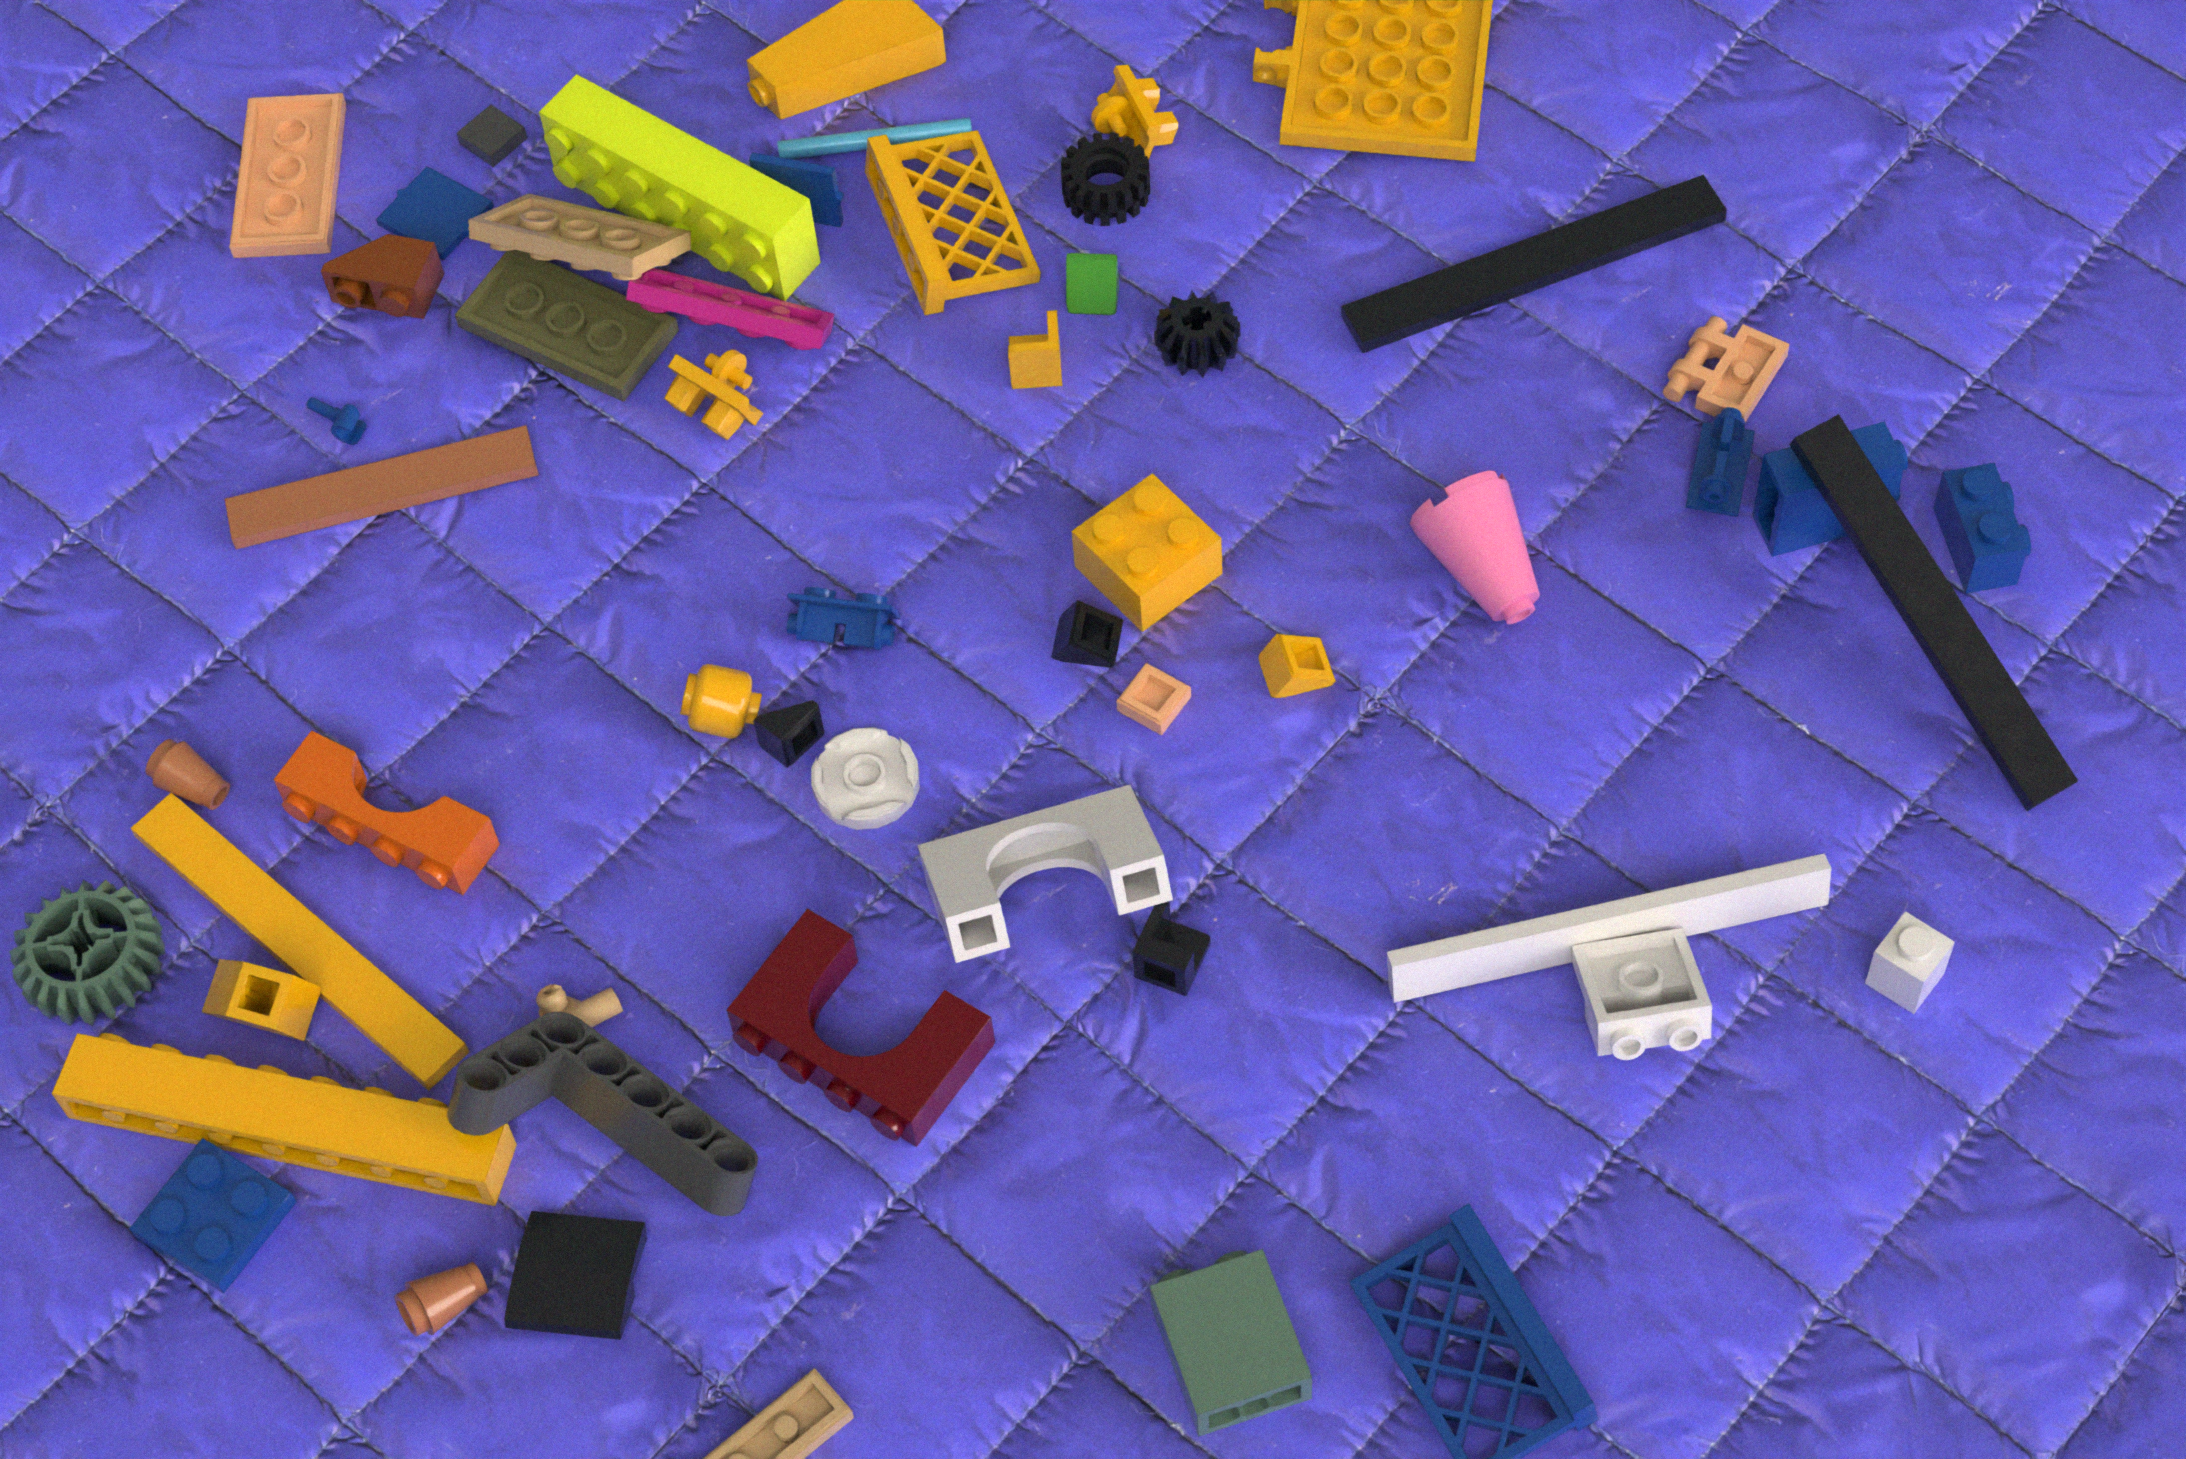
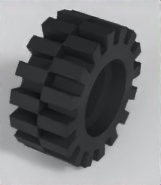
(1099, 158)

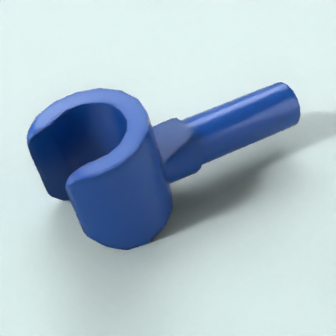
(346, 423)

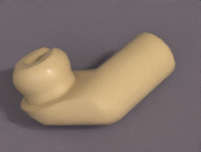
(591, 1010)

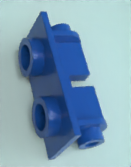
(1721, 464)
(821, 613)

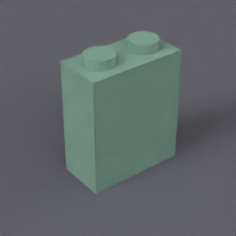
(1230, 1341)

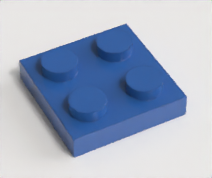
(213, 1215)

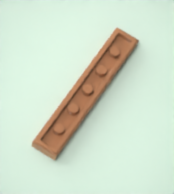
(380, 487)

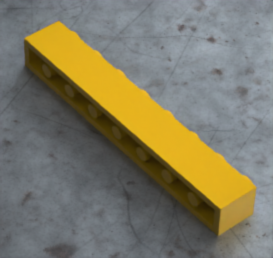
(281, 1117)

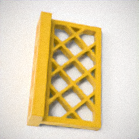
(914, 236)

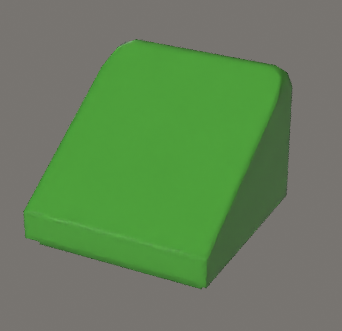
(1092, 283)

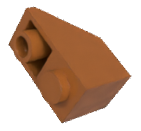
(386, 276)

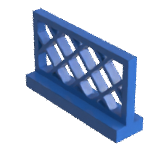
(1515, 1315)

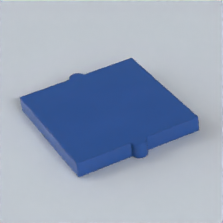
(809, 179)
(434, 211)

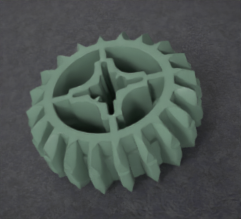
(111, 963)

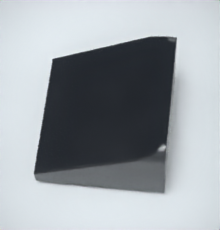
(1087, 636)
(789, 731)

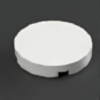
(865, 778)

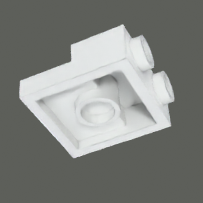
(1642, 993)

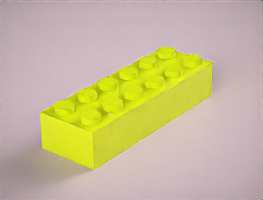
(675, 180)

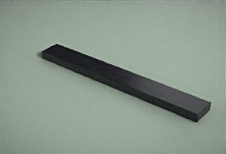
(1532, 263)
(1933, 613)

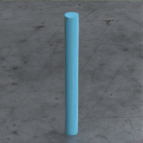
(858, 140)

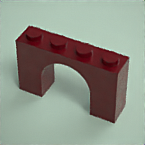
(896, 1089)

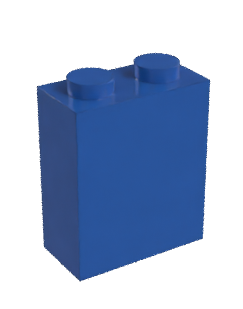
(1791, 508)

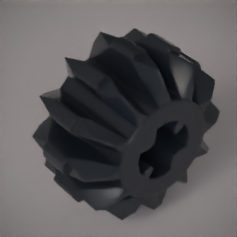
(1197, 333)

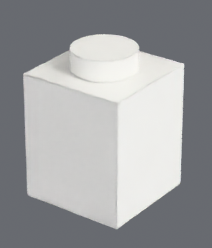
(1909, 962)

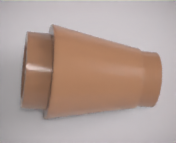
(186, 774)
(439, 1298)

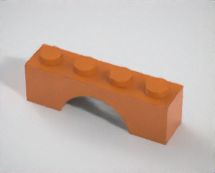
(439, 842)

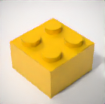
(1147, 552)

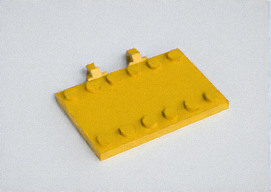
(1382, 75)

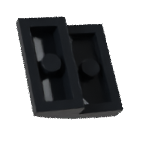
(575, 1275)

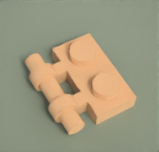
(1741, 374)

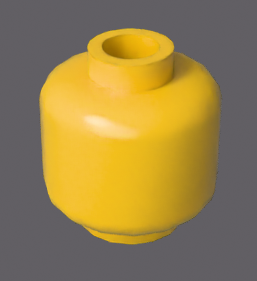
(720, 701)

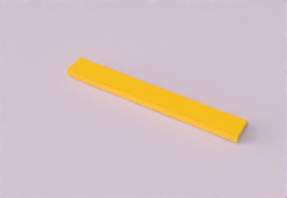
(301, 941)

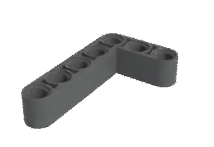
(614, 1094)

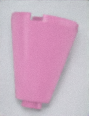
(1481, 544)

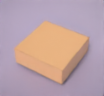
(1153, 699)

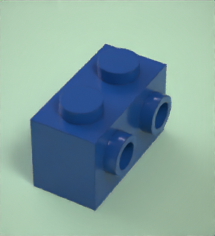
(1981, 527)

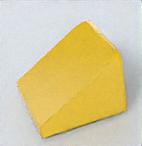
(1295, 665)

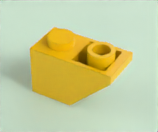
(262, 998)

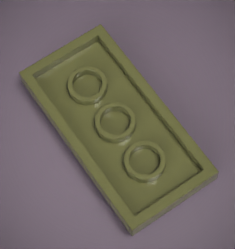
(567, 323)

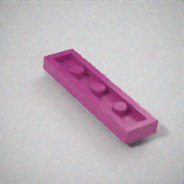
(748, 312)

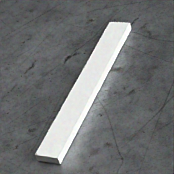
(1548, 939)

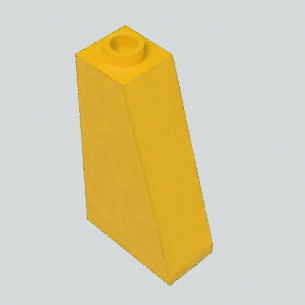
(844, 54)

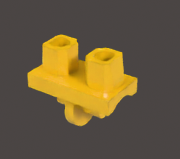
(1130, 111)
(729, 406)

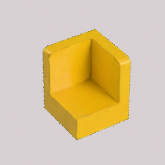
(1036, 358)

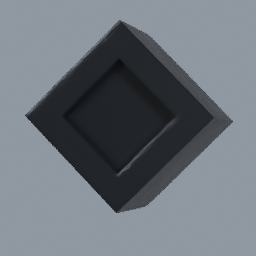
(1169, 952)

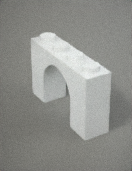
(1091, 833)

